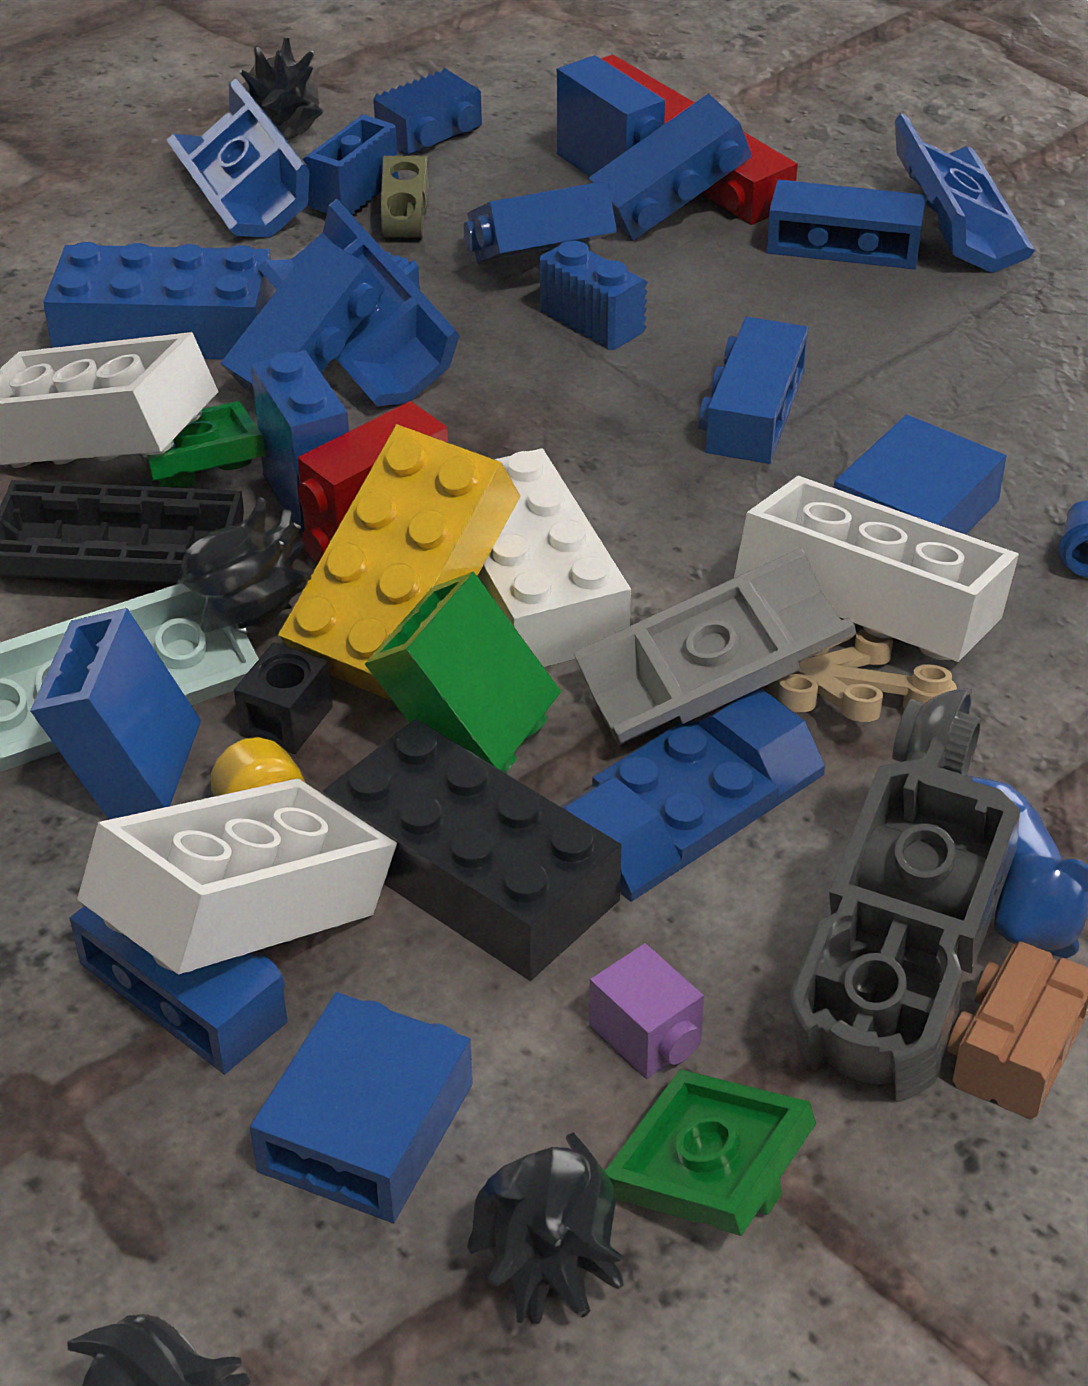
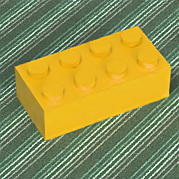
(412, 526)

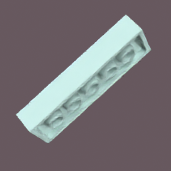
(170, 619)

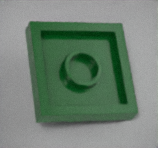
(220, 438)
(711, 1151)

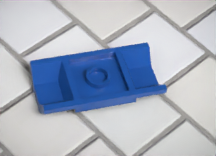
(246, 168)
(968, 203)
(403, 339)
(698, 786)

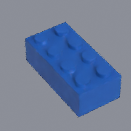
(156, 292)

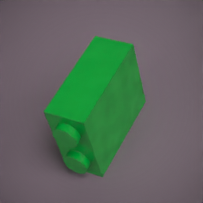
(466, 672)

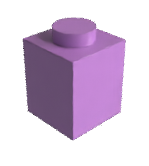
(646, 1011)

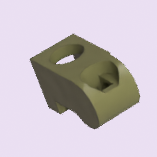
(404, 200)

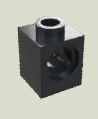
(284, 697)

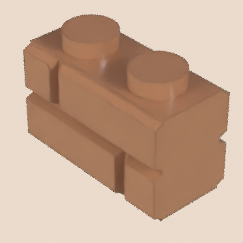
(1021, 1029)

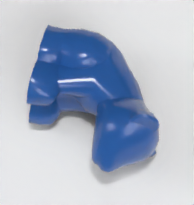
(1043, 894)

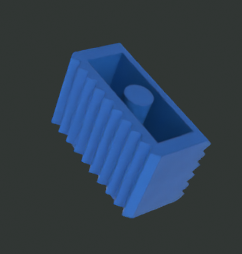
(430, 110)
(350, 164)
(592, 294)

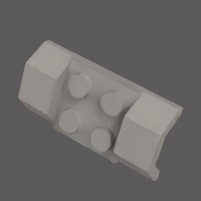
(711, 648)

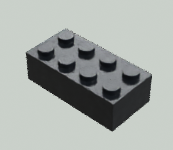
(482, 848)

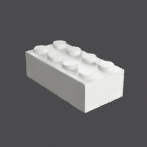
(101, 399)
(885, 566)
(553, 567)
(234, 873)

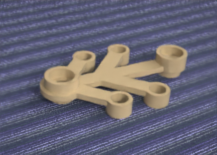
(855, 689)

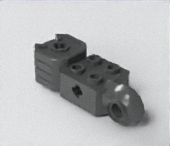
(907, 907)

